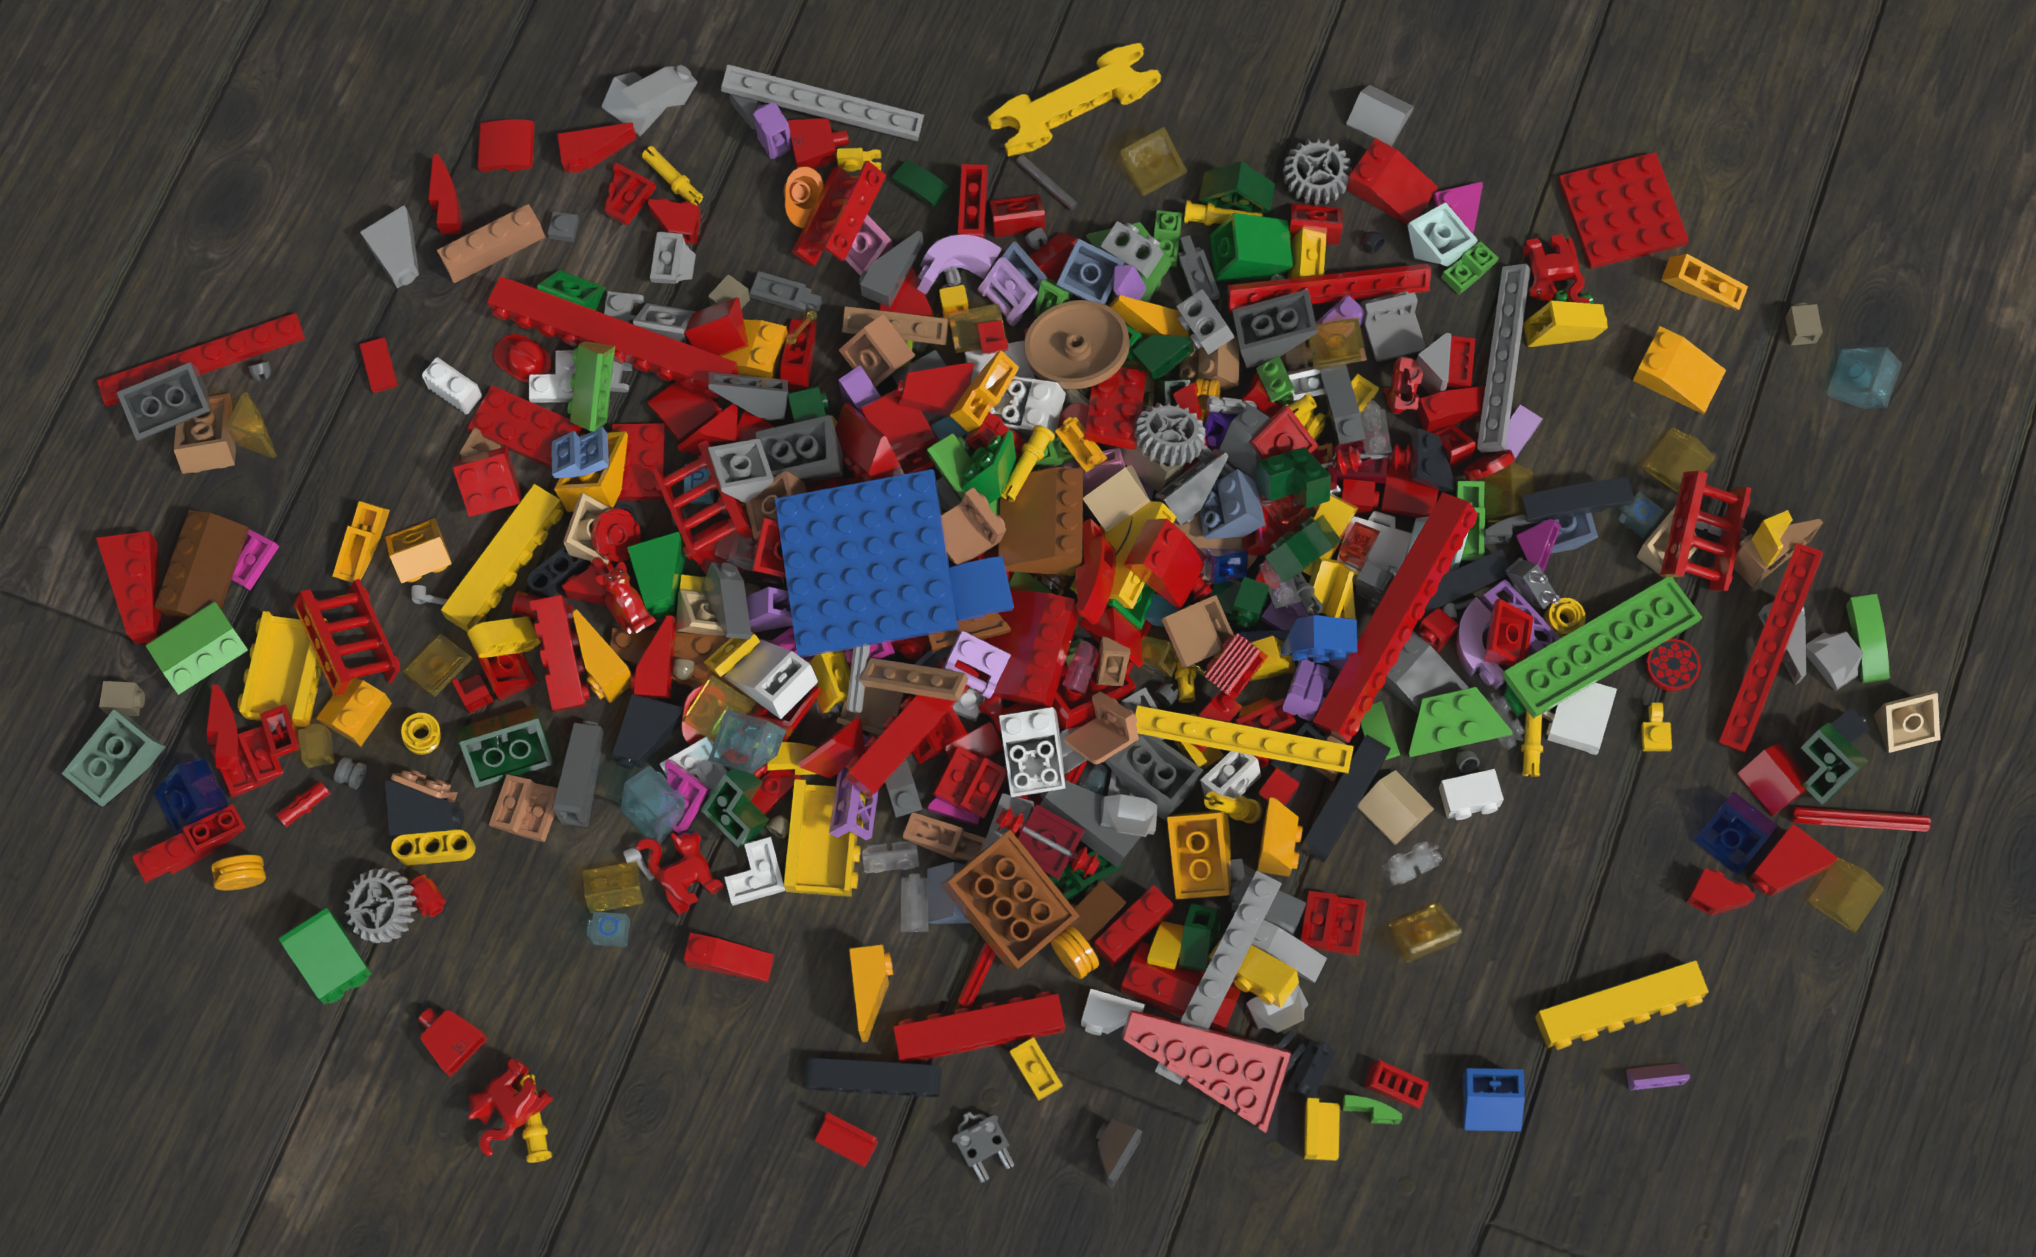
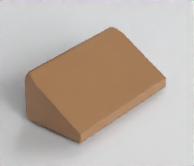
(1111, 663)

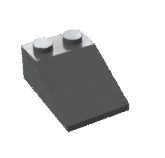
(1274, 326)
(1420, 674)
(1156, 773)

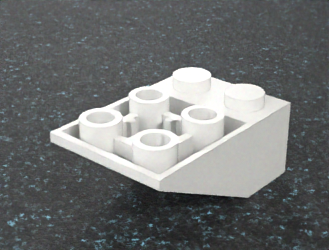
(1029, 404)
(773, 677)
(1033, 751)

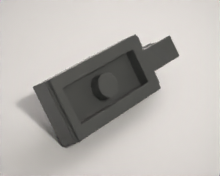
(1196, 269)
(784, 293)

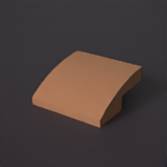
(524, 808)

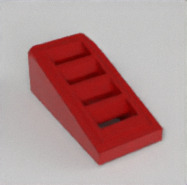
(1381, 1088)

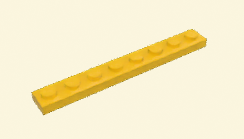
(1243, 739)

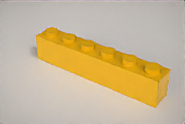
(503, 559)
(1621, 1005)

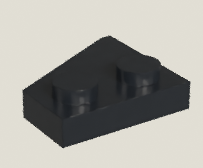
(1430, 462)

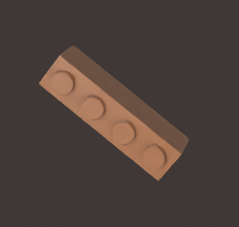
(491, 243)

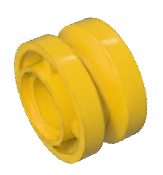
(1313, 423)
(1569, 608)
(416, 722)

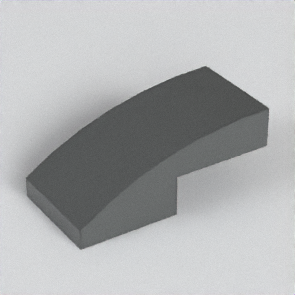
(1502, 531)

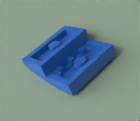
(981, 588)

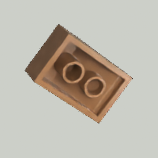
(205, 440)
(1750, 564)

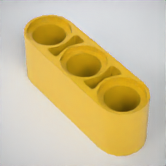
(503, 637)
(421, 842)

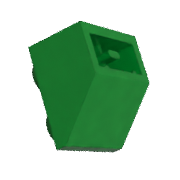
(991, 467)

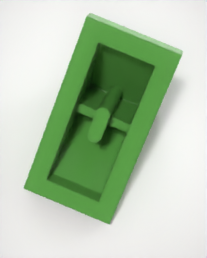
(1050, 296)

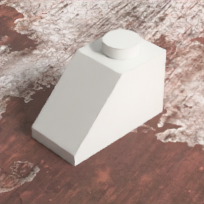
(1107, 1012)

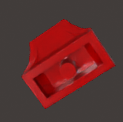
(1266, 715)

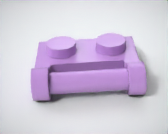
(1013, 288)
(980, 656)

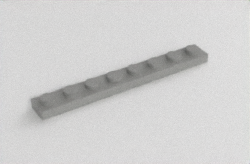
(822, 102)
(1503, 358)
(1228, 957)

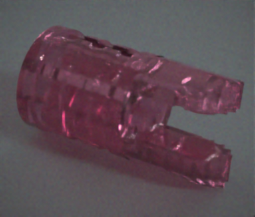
(1081, 668)

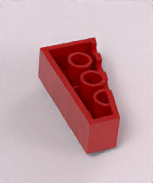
(135, 580)
(560, 653)

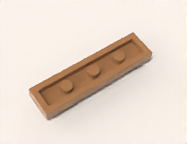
(909, 326)
(914, 679)

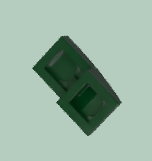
(921, 182)

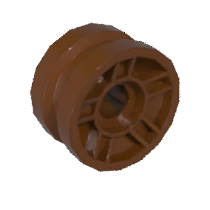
(1053, 582)

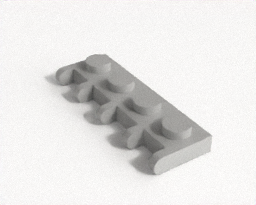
(620, 307)

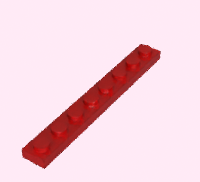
(1335, 286)
(210, 355)
(1771, 647)

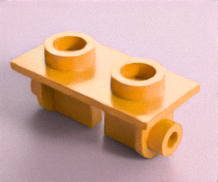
(1084, 451)

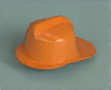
(801, 194)

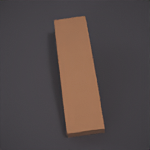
(943, 838)

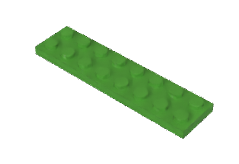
(1601, 646)

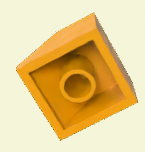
(418, 551)
(355, 711)

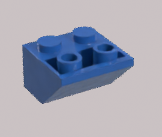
(1321, 639)
(1493, 1099)

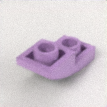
(1521, 428)

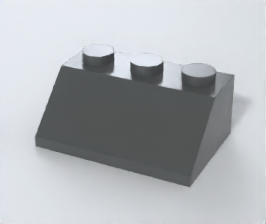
(165, 401)
(804, 449)

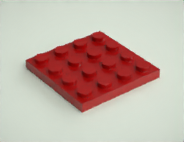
(1623, 210)

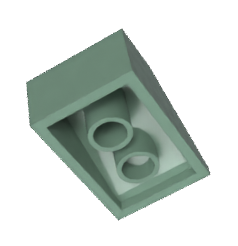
(113, 758)

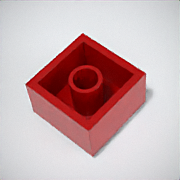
(487, 481)

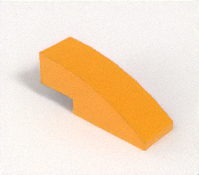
(984, 392)
(360, 541)

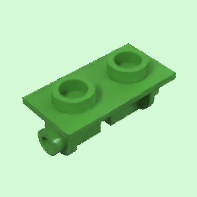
(1276, 381)

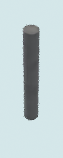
(1044, 180)

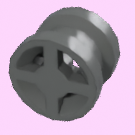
(350, 773)

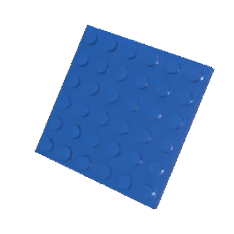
(866, 563)

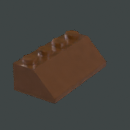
(201, 564)

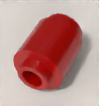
(428, 896)

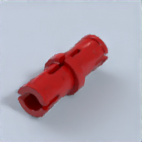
(303, 804)

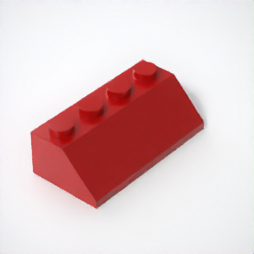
(865, 447)
(1172, 988)

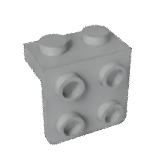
(1393, 327)

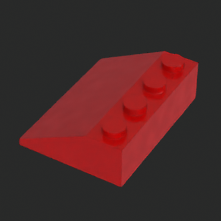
(1038, 647)

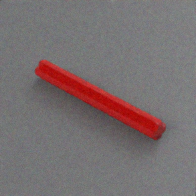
(1861, 819)

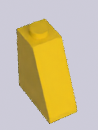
(1565, 323)
(1276, 663)

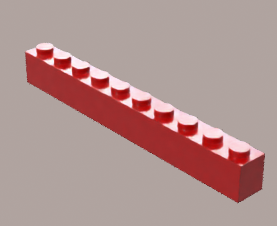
(632, 343)
(1395, 617)

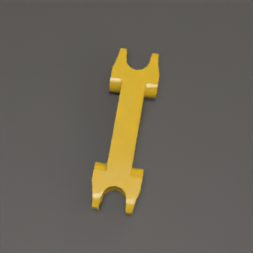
(1036, 118)

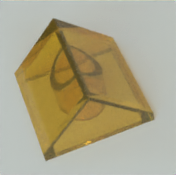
(963, 325)
(1337, 344)
(249, 428)
(1504, 491)
(1425, 932)

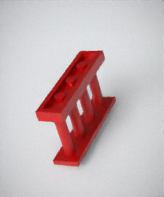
(839, 213)
(737, 523)
(1683, 526)
(329, 653)

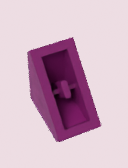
(1539, 542)

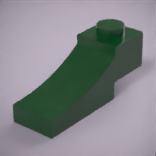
(1073, 883)

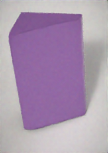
(1128, 282)
(1657, 1076)

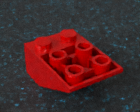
(904, 429)

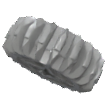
(1318, 183)
(1170, 428)
(371, 893)

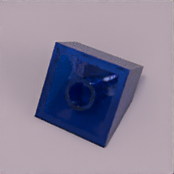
(190, 794)
(1735, 833)

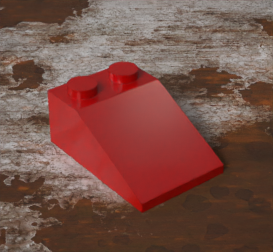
(1391, 183)
(1165, 561)
(1077, 708)

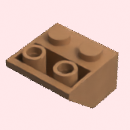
(1218, 365)
(1198, 631)

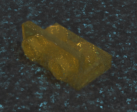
(612, 887)

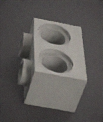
(1134, 246)
(1205, 321)

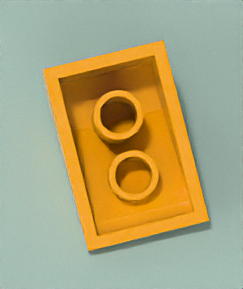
(764, 351)
(1679, 371)
(601, 485)
(606, 671)
(1279, 840)
(1200, 854)
(870, 980)

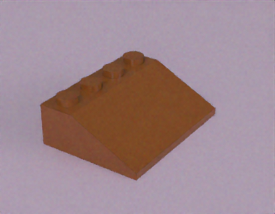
(1044, 523)
(1010, 901)

